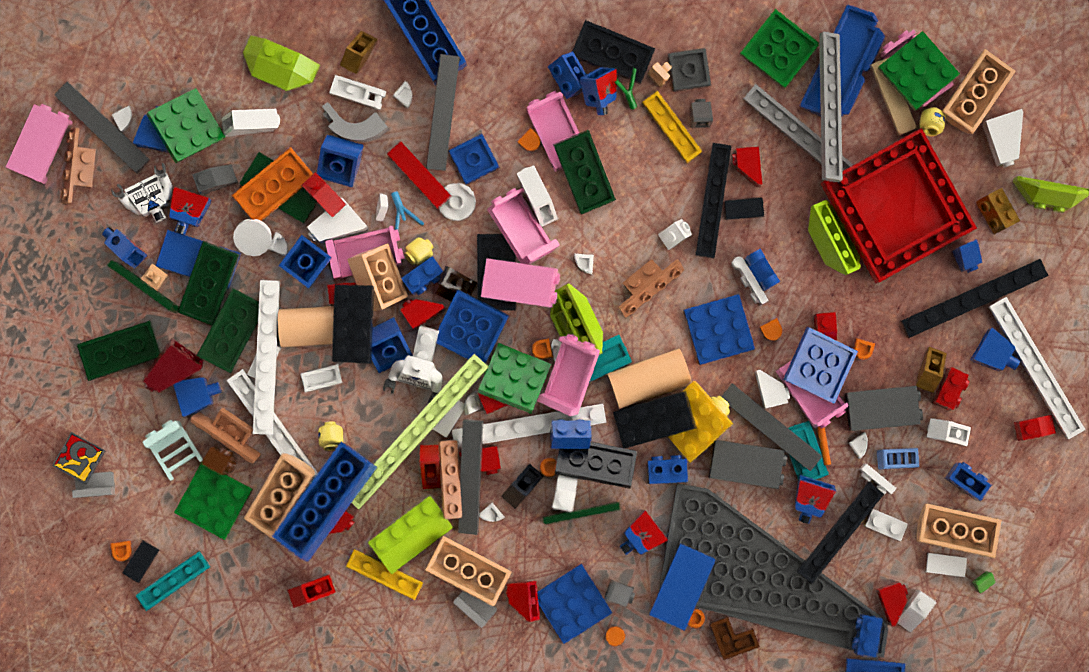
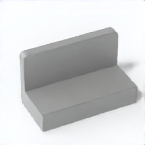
(98, 485)
(475, 608)

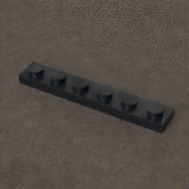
(713, 200)
(840, 532)

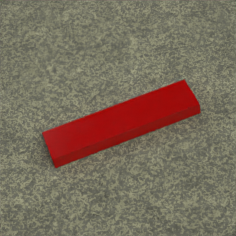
(419, 175)

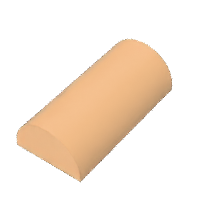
(977, 92)
(305, 326)
(649, 378)
(279, 493)
(958, 530)
(468, 571)

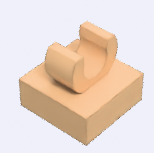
(660, 74)
(154, 277)

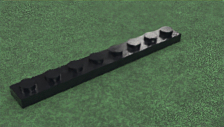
(974, 298)

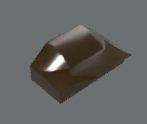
(452, 281)

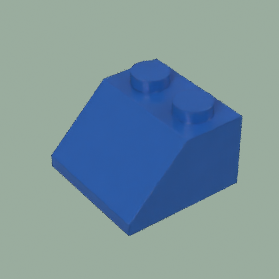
(339, 160)
(305, 261)
(388, 345)

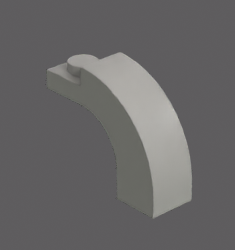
(356, 132)

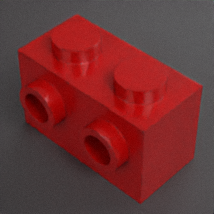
(950, 389)

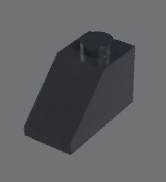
(522, 486)

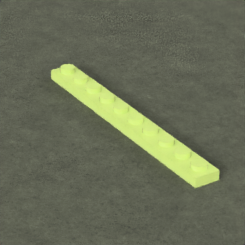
(421, 427)

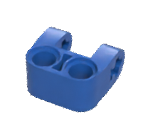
(761, 270)

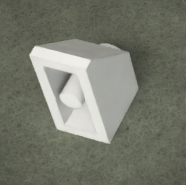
(771, 390)
(948, 432)
(916, 610)

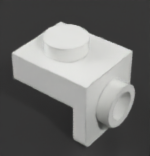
(675, 234)

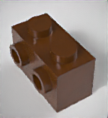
(220, 460)

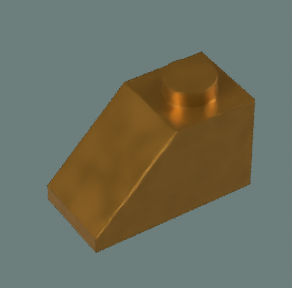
(358, 52)
(931, 370)

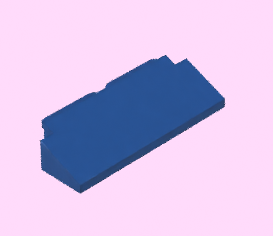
(858, 49)

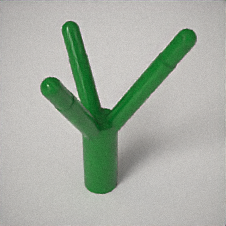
(628, 93)

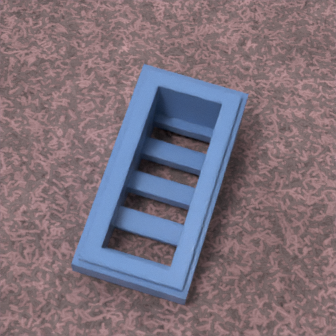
(885, 458)

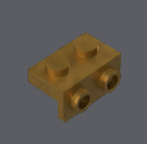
(997, 211)

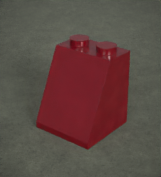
(171, 366)

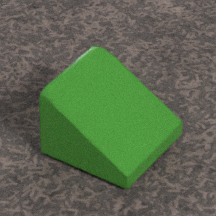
(984, 581)

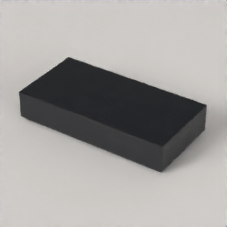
(744, 208)
(141, 561)

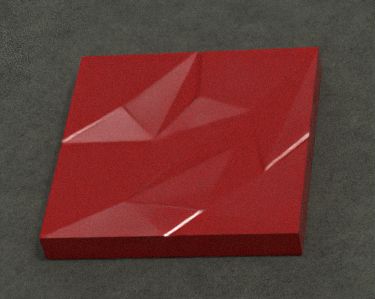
(899, 206)

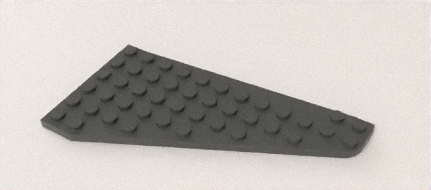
(758, 574)

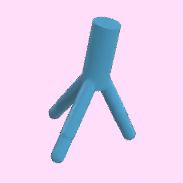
(401, 209)

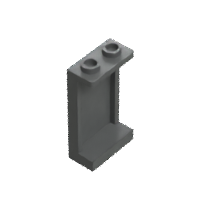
(883, 408)
(747, 464)

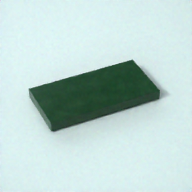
(584, 172)
(298, 206)
(208, 283)
(143, 286)
(230, 331)
(119, 350)
(580, 513)

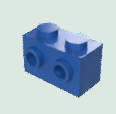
(567, 74)
(422, 276)
(570, 434)
(667, 470)
(966, 480)
(867, 635)

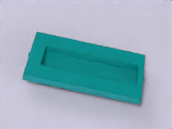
(613, 357)
(806, 433)

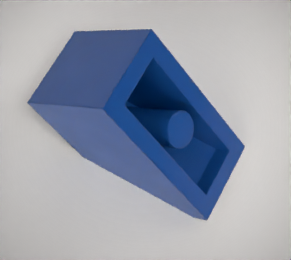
(968, 256)

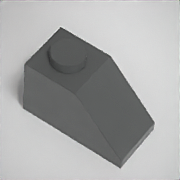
(701, 114)
(214, 178)
(619, 593)

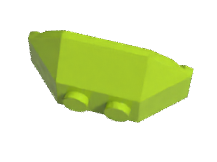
(278, 64)
(1050, 194)
(832, 239)
(575, 317)

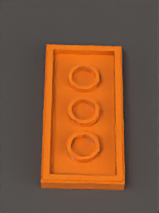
(273, 185)

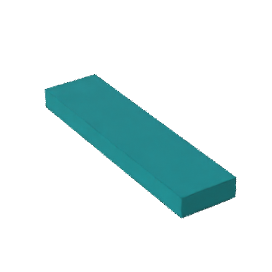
(173, 581)

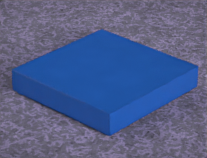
(473, 159)

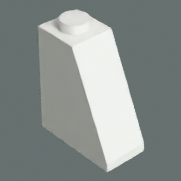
(250, 122)
(1004, 137)
(537, 195)
(343, 224)
(565, 493)

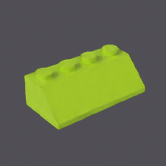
(410, 534)

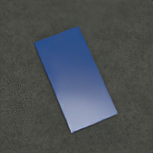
(180, 253)
(682, 587)

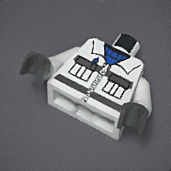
(148, 195)
(416, 373)

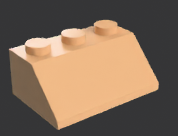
(378, 269)

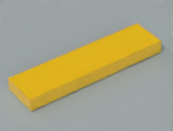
(672, 127)
(378, 572)

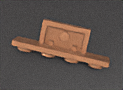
(79, 166)
(647, 283)
(229, 431)
(450, 479)

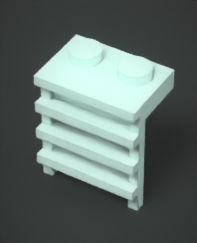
(164, 438)

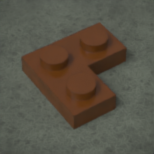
(730, 643)

